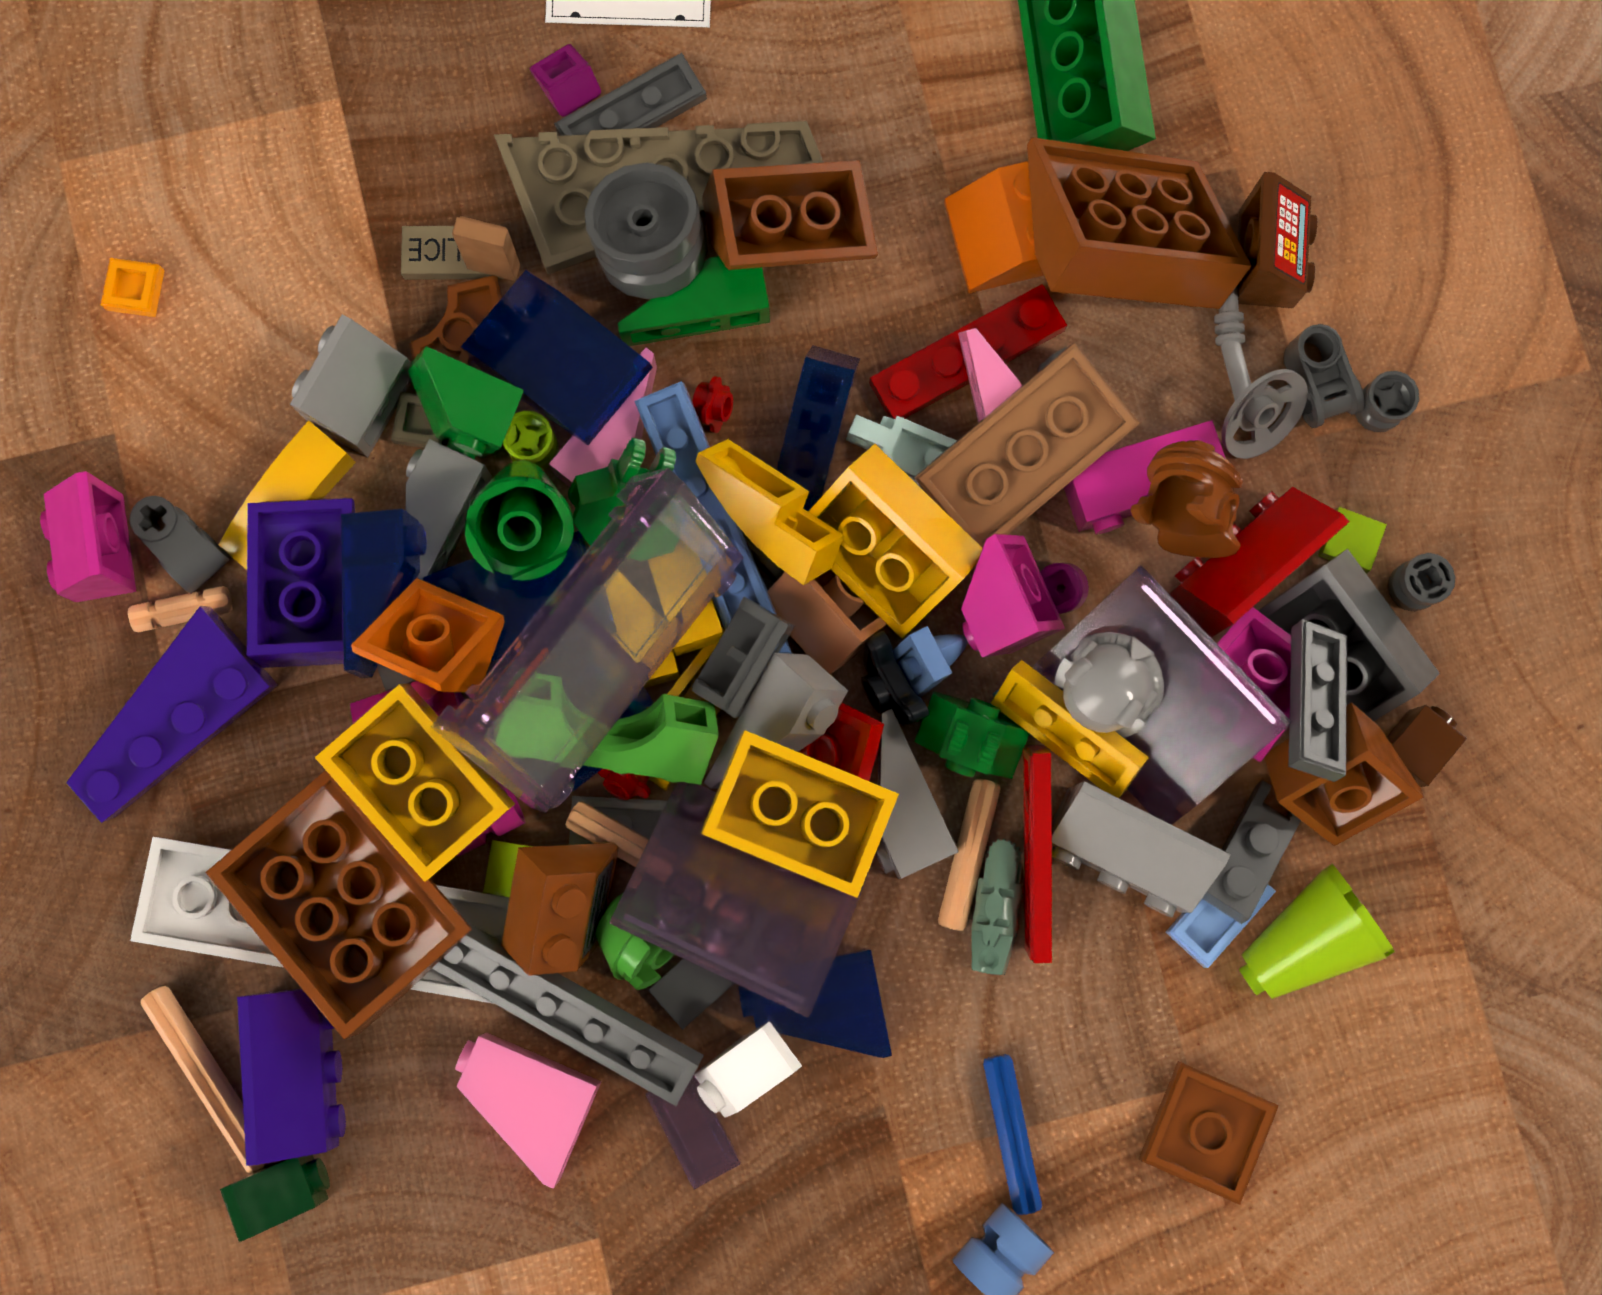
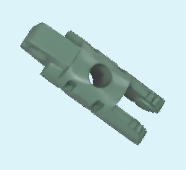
(997, 909)

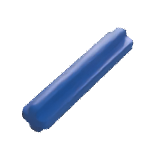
(1012, 1134)

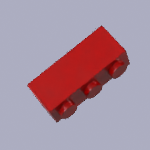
(1271, 548)

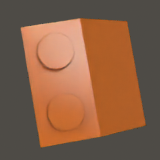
(995, 228)

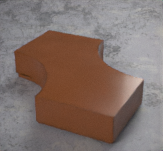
(466, 308)

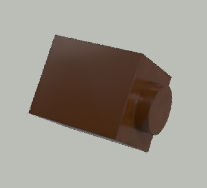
(1426, 742)

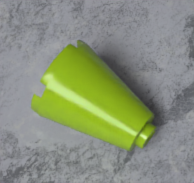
(1314, 939)

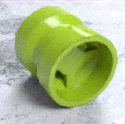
(526, 432)

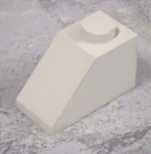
(746, 1071)

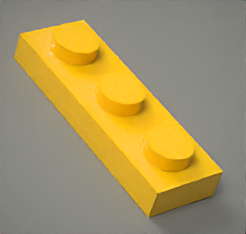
(1041, 711)

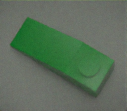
(710, 303)

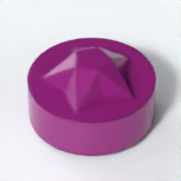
(1066, 586)

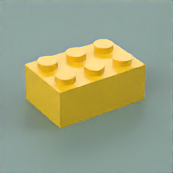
(896, 543)
(414, 781)
(799, 813)

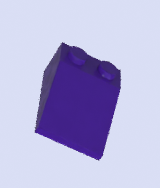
(295, 582)

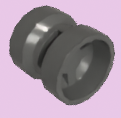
(1394, 393)
(1411, 587)

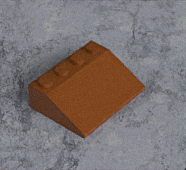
(1130, 226)
(338, 905)

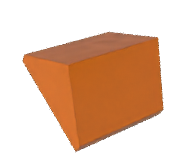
(433, 638)

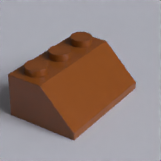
(789, 215)

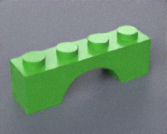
(664, 741)

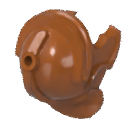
(1191, 500)

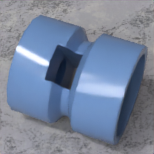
(1002, 1254)

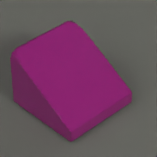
(566, 80)

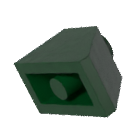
(275, 1194)

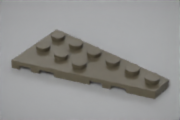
(559, 172)

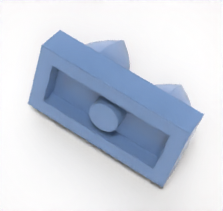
(927, 658)

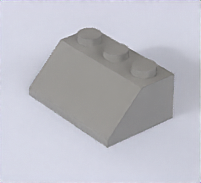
(1134, 850)

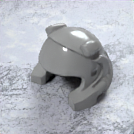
(1111, 683)

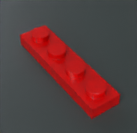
(941, 365)

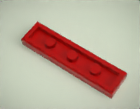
(1037, 853)

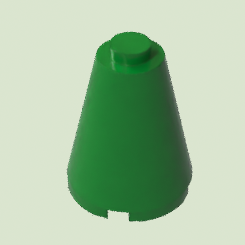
(519, 523)

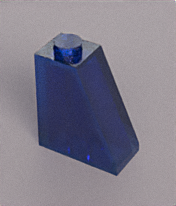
(844, 1015)

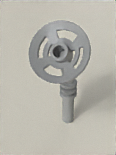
(1256, 402)

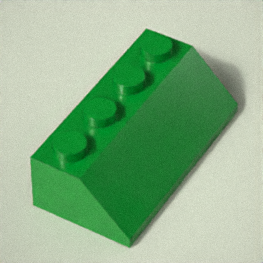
(1087, 72)

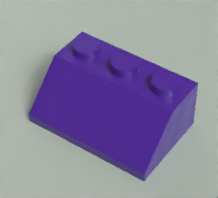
(288, 1077)

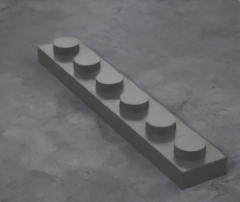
(573, 1016)

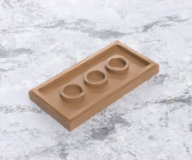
(1028, 447)

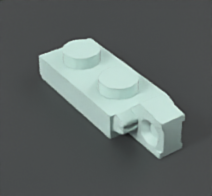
(901, 440)

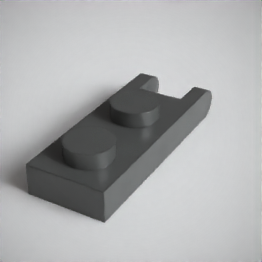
(1255, 851)

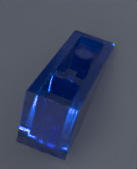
(817, 419)
(377, 565)

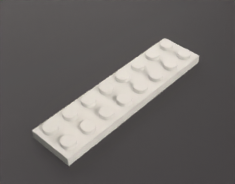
(190, 913)

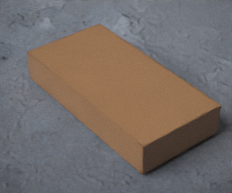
(486, 248)

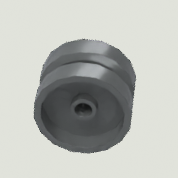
(646, 230)

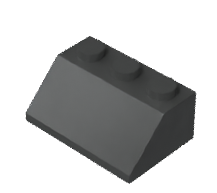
(1382, 655)

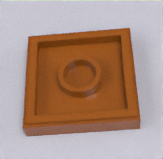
(1208, 1132)

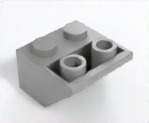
(352, 386)

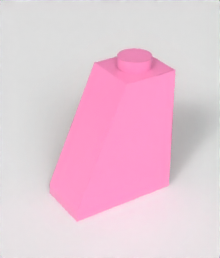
(527, 1101)

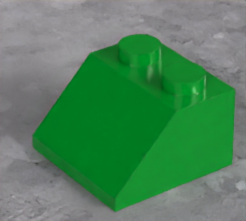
(463, 403)

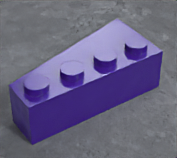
(176, 710)

